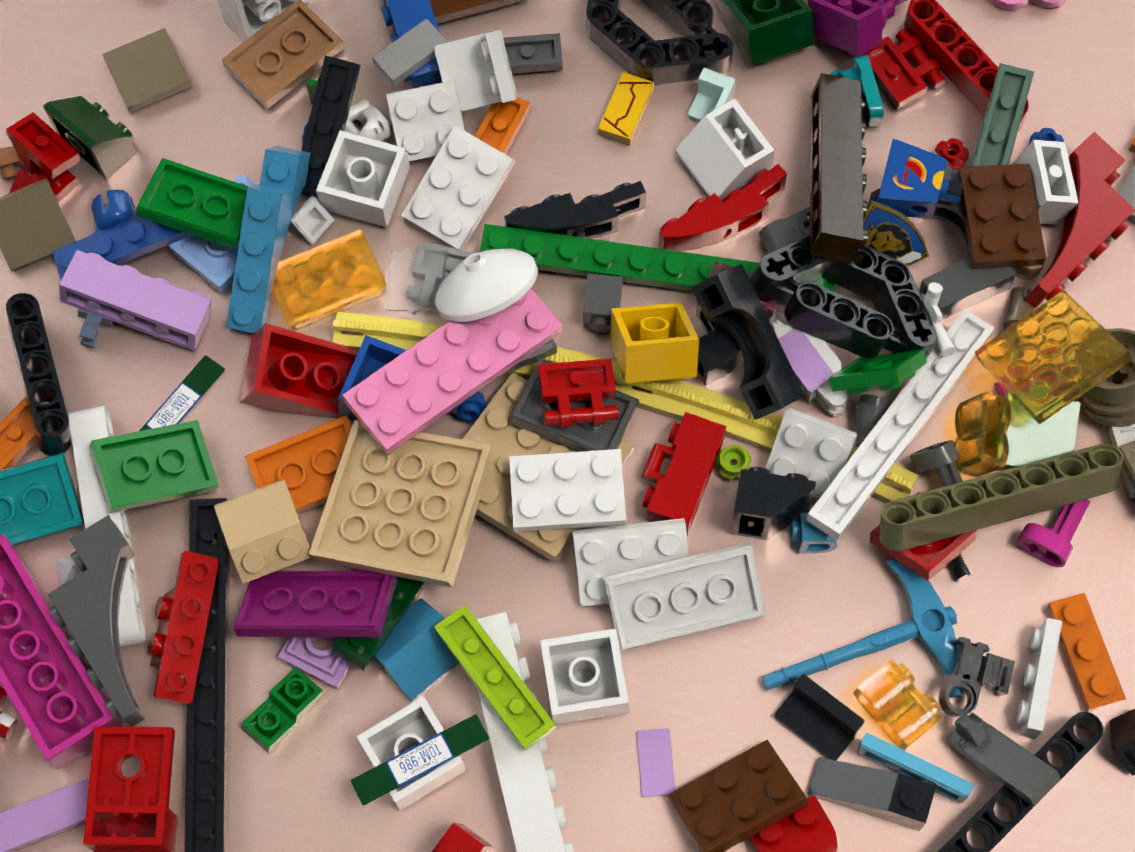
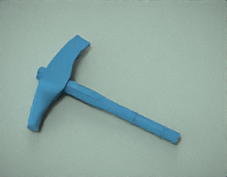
(928, 623)

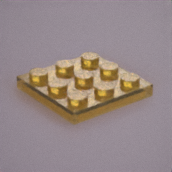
(1052, 356)

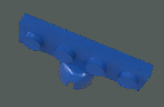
(118, 233)

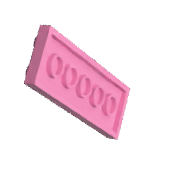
(448, 370)

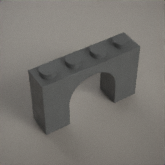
(960, 283)

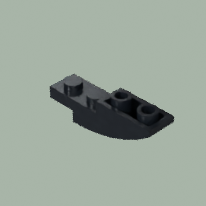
(589, 219)

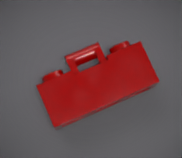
(692, 462)

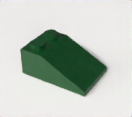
(768, 27)

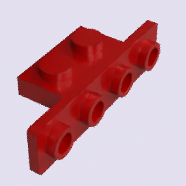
(182, 628)

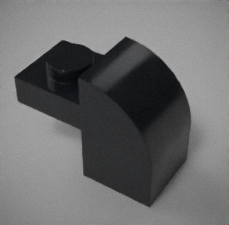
(717, 351)

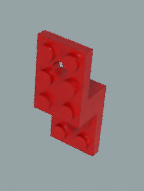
(134, 810)

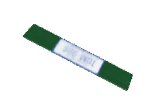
(186, 394)
(419, 759)

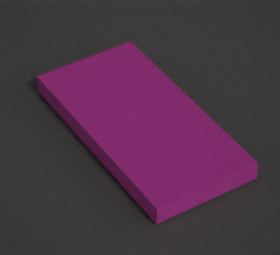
(316, 604)

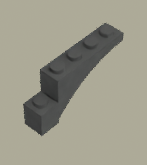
(91, 612)

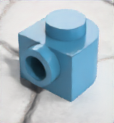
(809, 537)

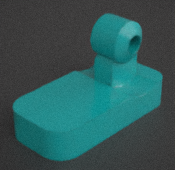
(862, 71)

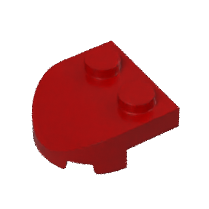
(800, 832)

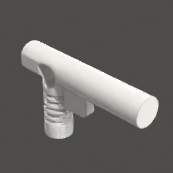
(931, 301)

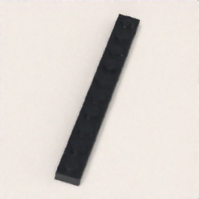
(208, 711)

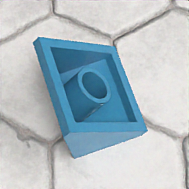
(415, 652)

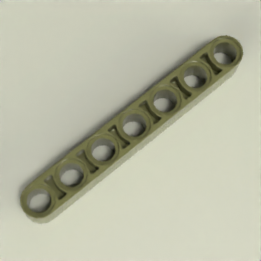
(1000, 497)

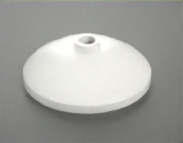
(485, 284)

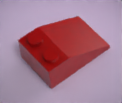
(295, 372)

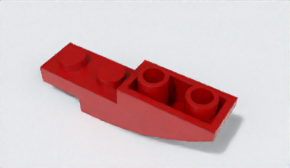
(713, 221)

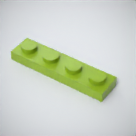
(495, 678)

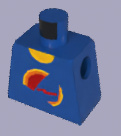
(915, 181)

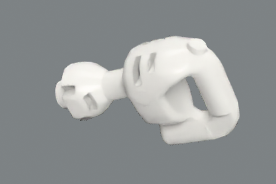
(374, 123)

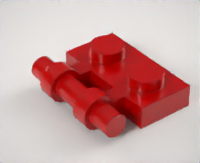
(896, 75)
(576, 382)

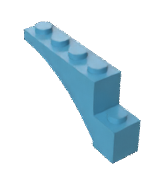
(263, 233)

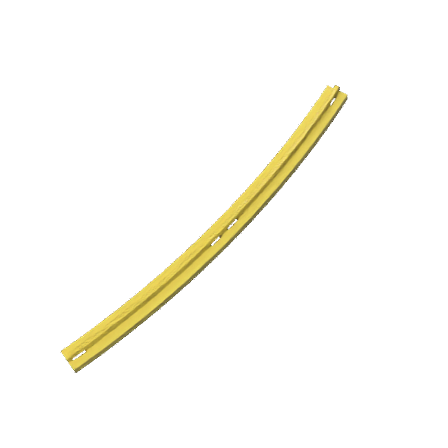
(668, 396)

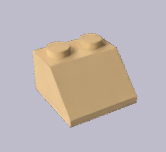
(263, 531)

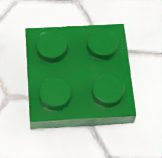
(882, 371)

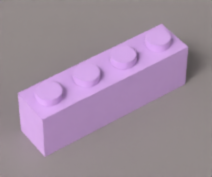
(135, 299)

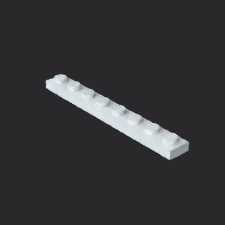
(898, 428)

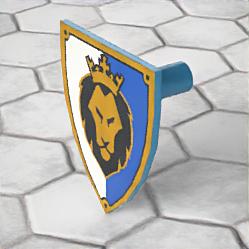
(893, 234)

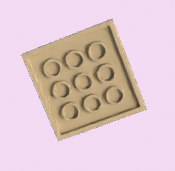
(509, 440)
(405, 508)

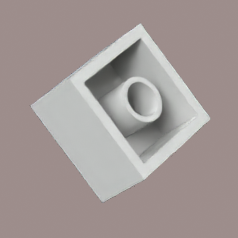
(363, 178)
(584, 676)
(400, 733)

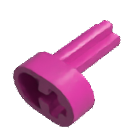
(1054, 545)

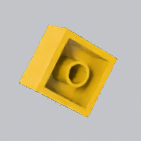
(654, 343)

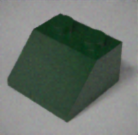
(91, 133)

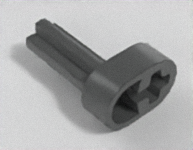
(939, 457)

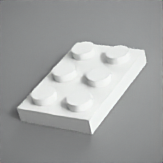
(458, 188)
(567, 490)
(622, 549)

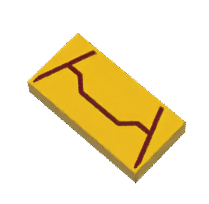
(626, 108)

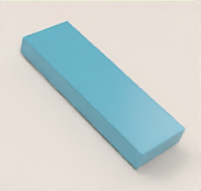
(914, 767)

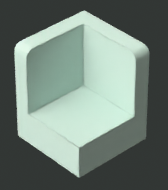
(713, 92)

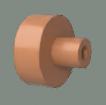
(7, 157)

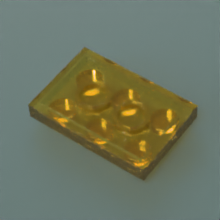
(327, 280)

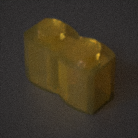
(982, 434)
(898, 705)

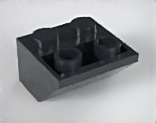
(769, 502)

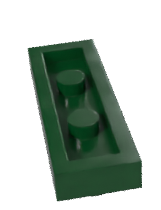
(363, 650)

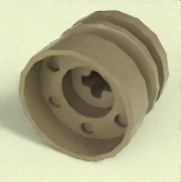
(1114, 398)

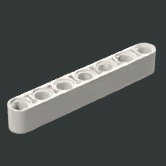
(87, 426)

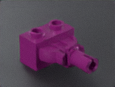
(851, 24)

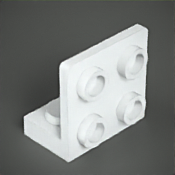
(479, 69)

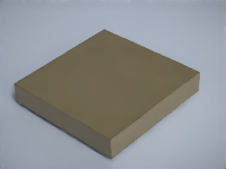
(147, 70)
(32, 225)

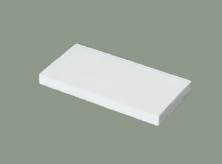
(685, 596)

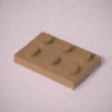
(283, 53)

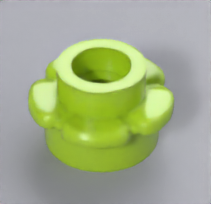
(729, 453)

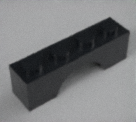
(768, 376)

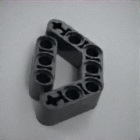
(696, 40)
(899, 315)

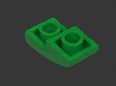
(282, 710)

